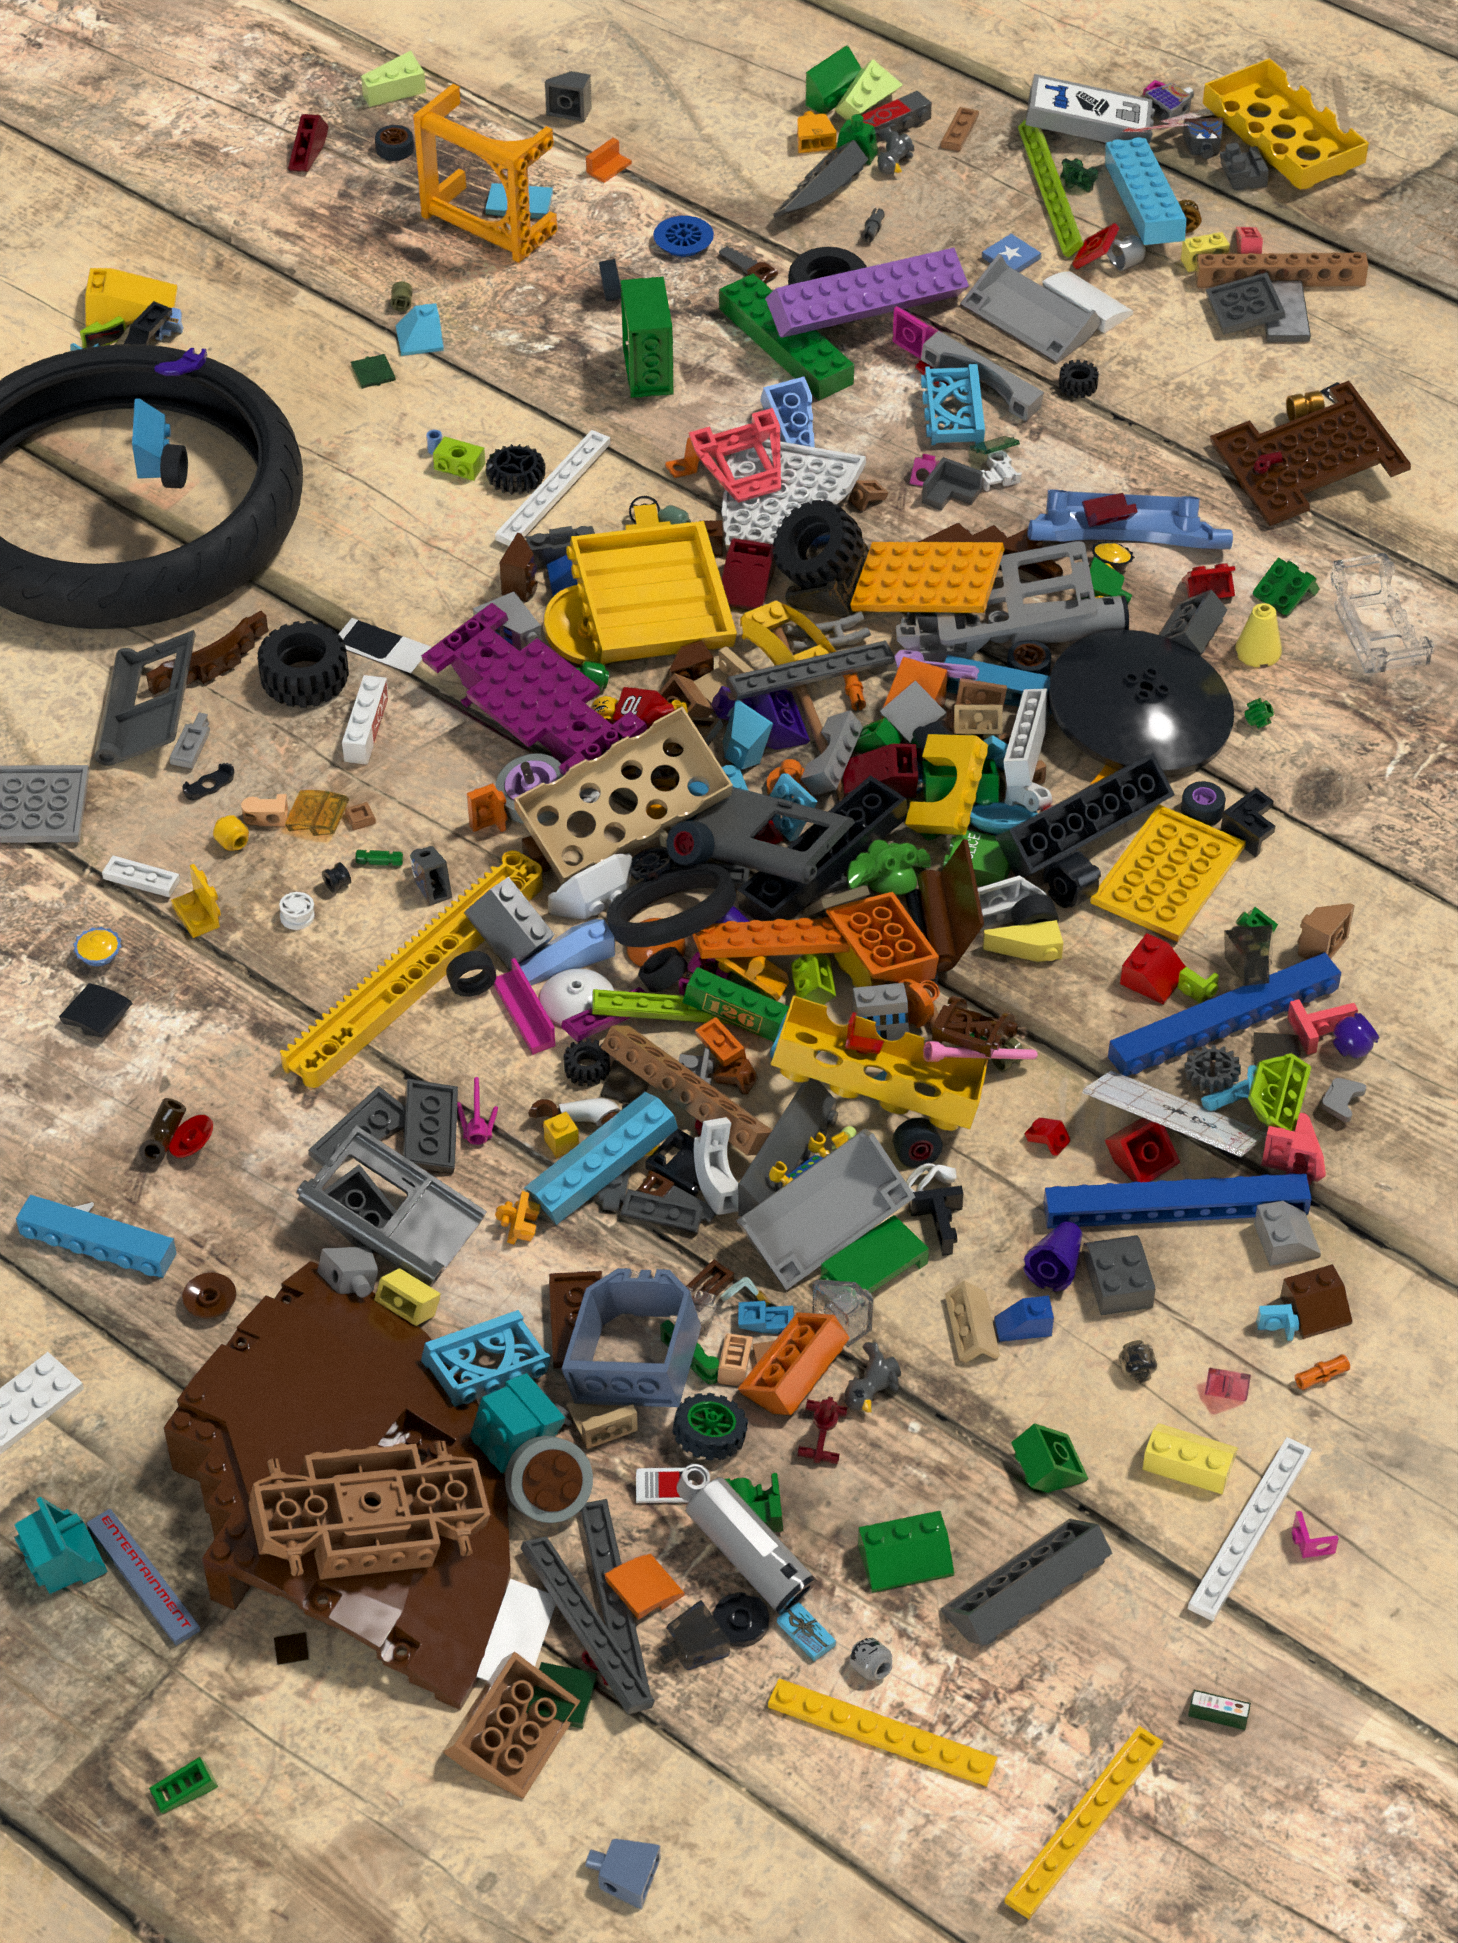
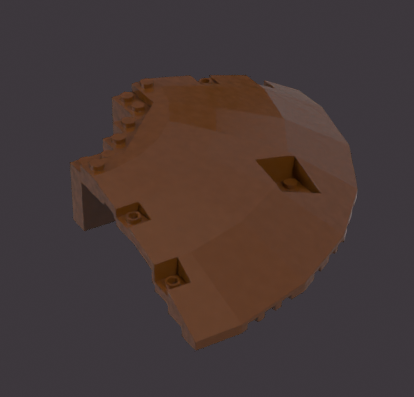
(327, 1380)

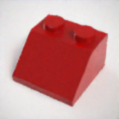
(1152, 969)
(1142, 1150)

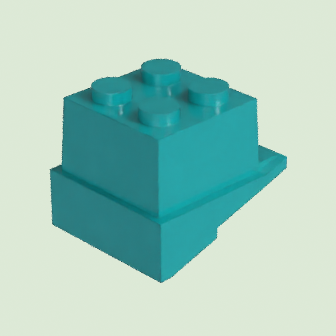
(512, 1418)
(58, 1547)

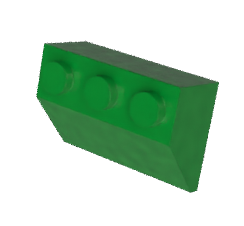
(830, 80)
(905, 1551)

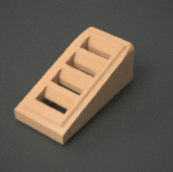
(733, 1360)

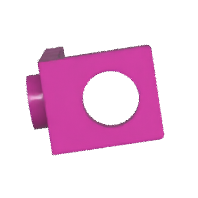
(927, 462)
(1308, 1546)

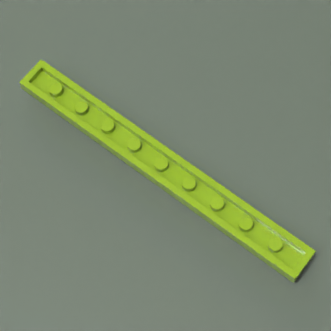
(1051, 189)

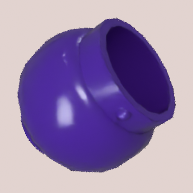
(1354, 1036)

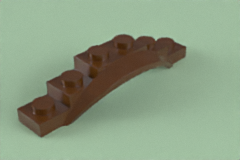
(216, 657)

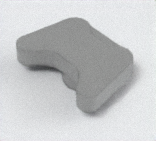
(1339, 1096)

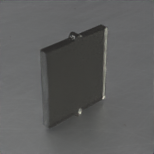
(1274, 1045)
(623, 1084)

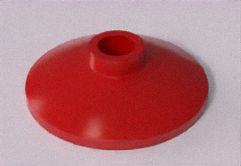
(191, 1136)

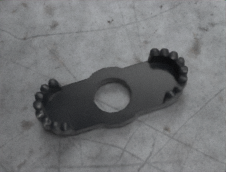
(222, 776)

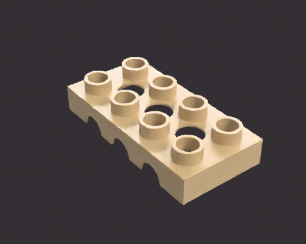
(605, 776)

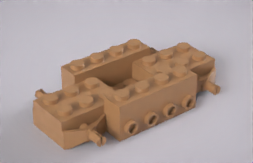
(329, 1513)

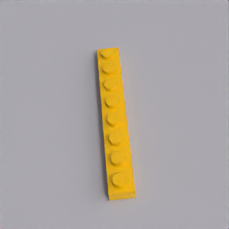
(883, 1732)
(1083, 1822)

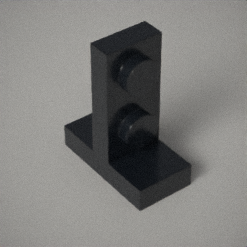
(939, 1204)

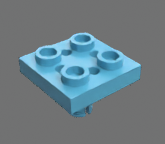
(786, 789)

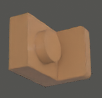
(866, 491)

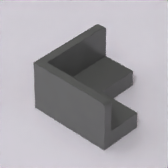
(950, 481)

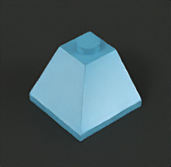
(420, 331)
(745, 736)

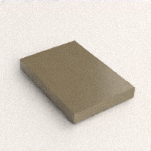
(836, 900)

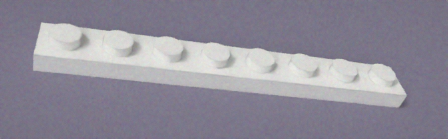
(553, 487)
(1249, 1529)

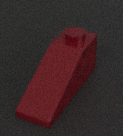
(308, 142)

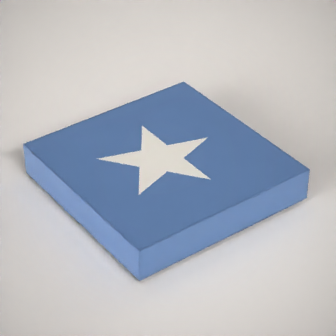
(1014, 251)

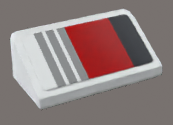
(658, 1485)

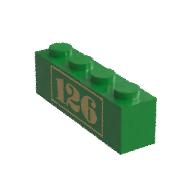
(735, 1004)

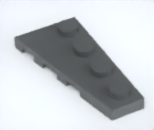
(376, 1114)

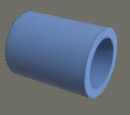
(433, 439)

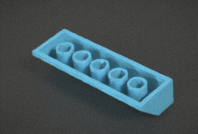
(602, 1157)

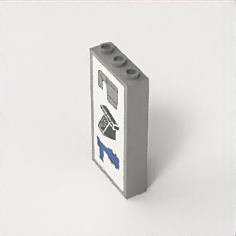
(1087, 110)

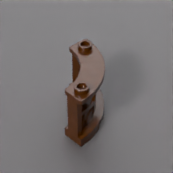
(957, 1019)

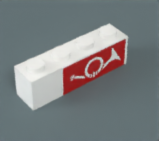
(365, 719)

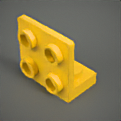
(198, 907)

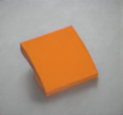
(643, 1585)

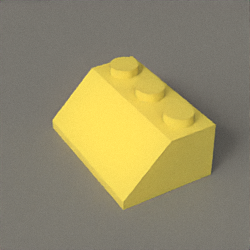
(1189, 1458)

